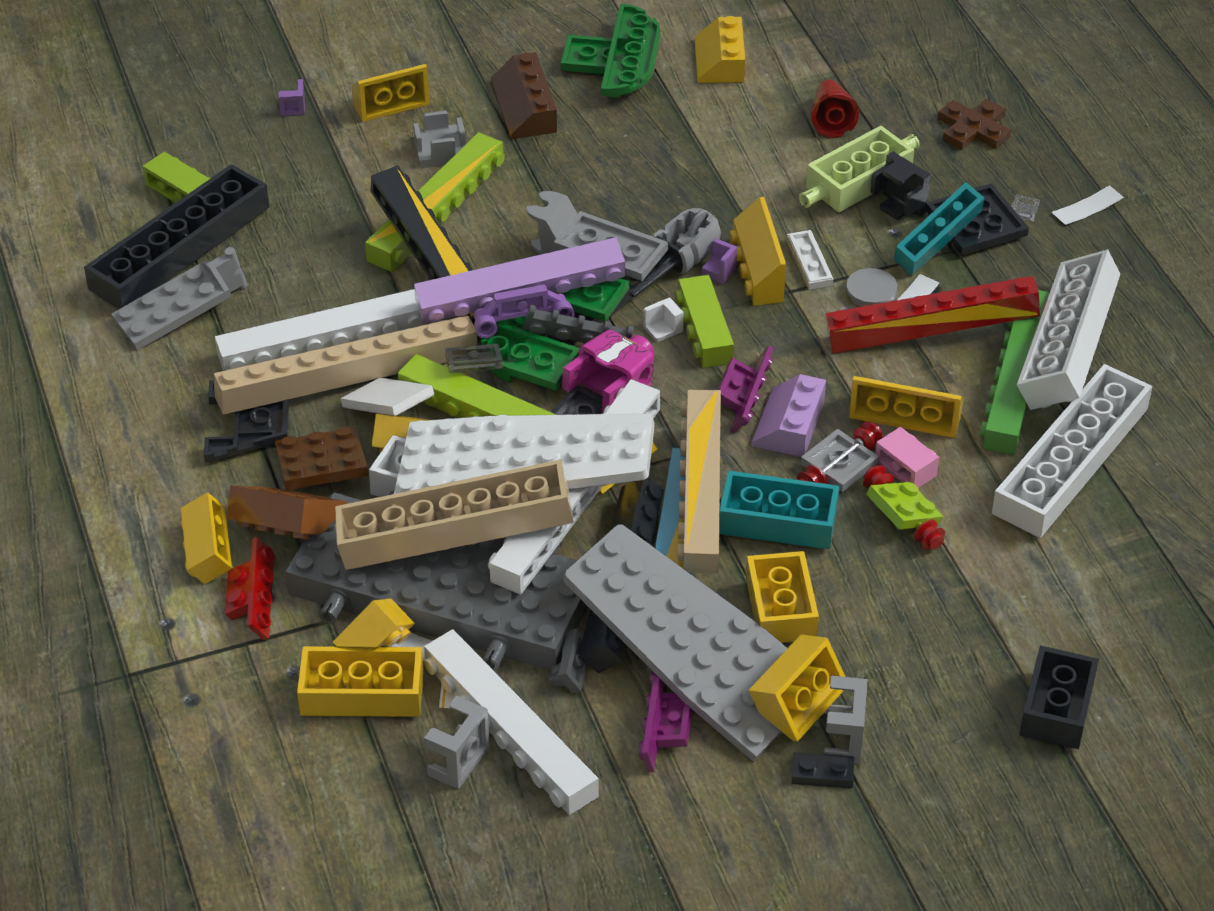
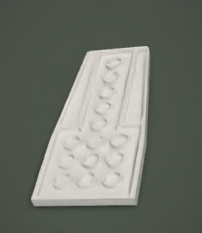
(591, 446)

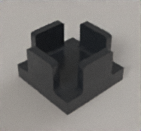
(904, 186)

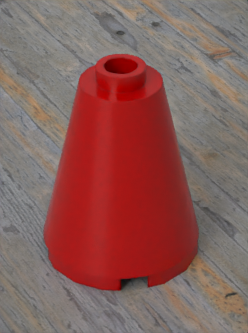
(833, 110)

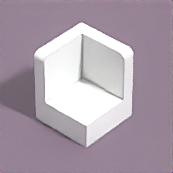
(663, 319)

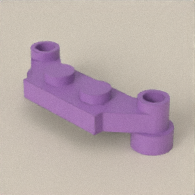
(516, 304)

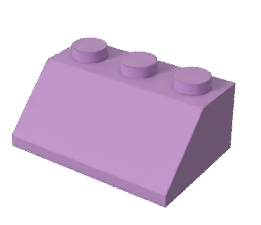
(791, 415)

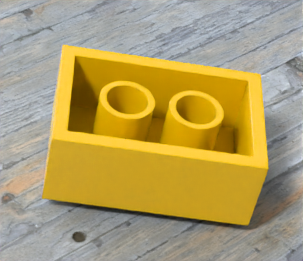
(782, 595)

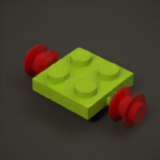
(905, 506)

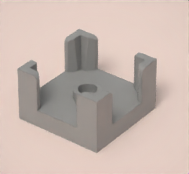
(848, 719)
(464, 748)

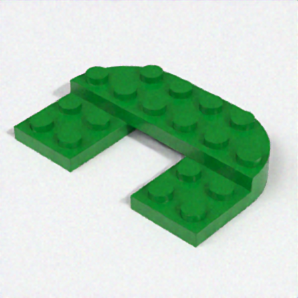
(542, 358)

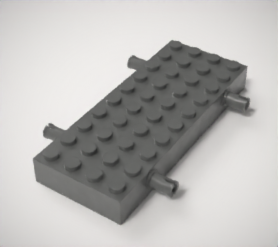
(447, 593)

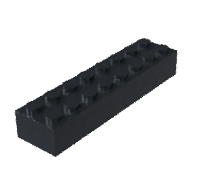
(177, 237)

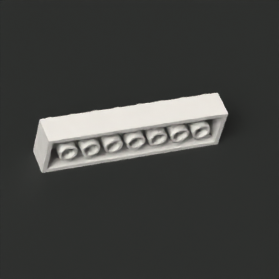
(1069, 330)
(1071, 451)

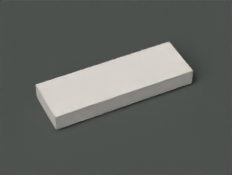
(809, 260)

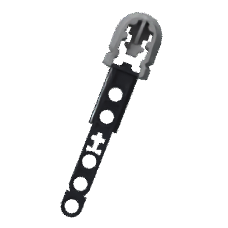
(693, 232)

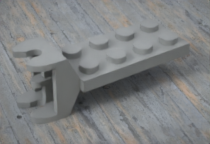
(564, 228)

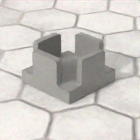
(437, 140)

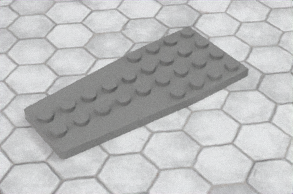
(682, 633)

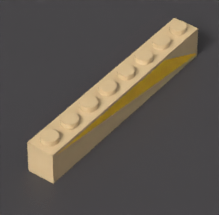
(702, 482)

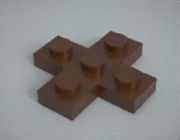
(974, 124)

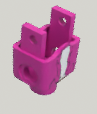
(609, 364)

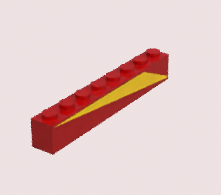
(933, 314)

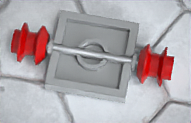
(840, 458)

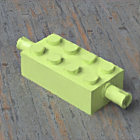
(846, 173)

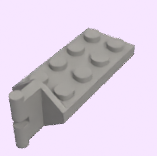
(180, 299)

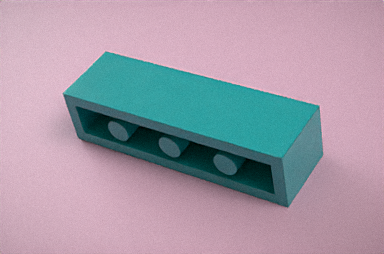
(938, 228)

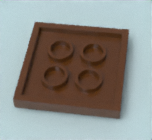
(321, 458)

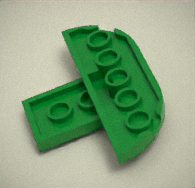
(624, 59)

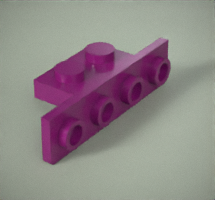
(741, 385)
(666, 722)

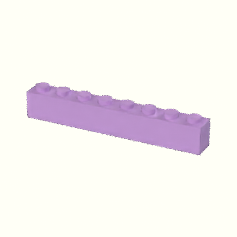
(557, 270)

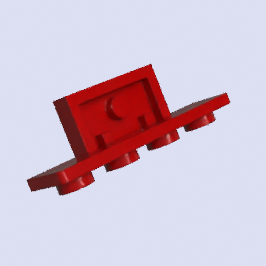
(251, 589)

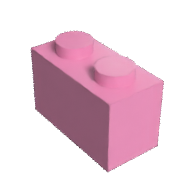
(907, 457)

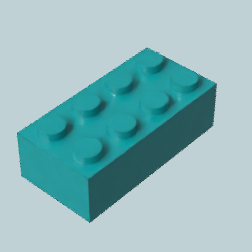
(778, 509)

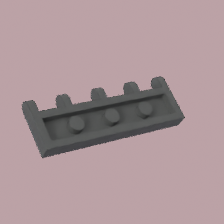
(568, 327)

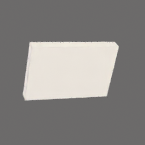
(387, 396)

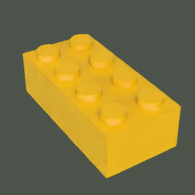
(360, 681)

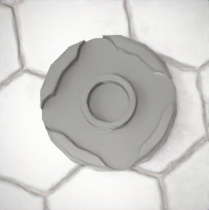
(871, 287)

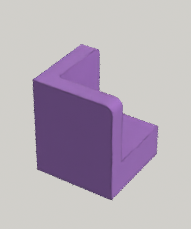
(293, 101)
(722, 262)

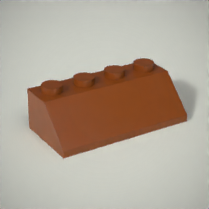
(281, 510)

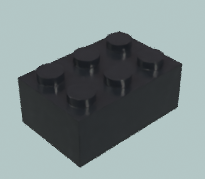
(1059, 697)

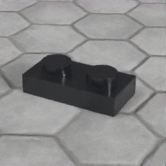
(823, 770)

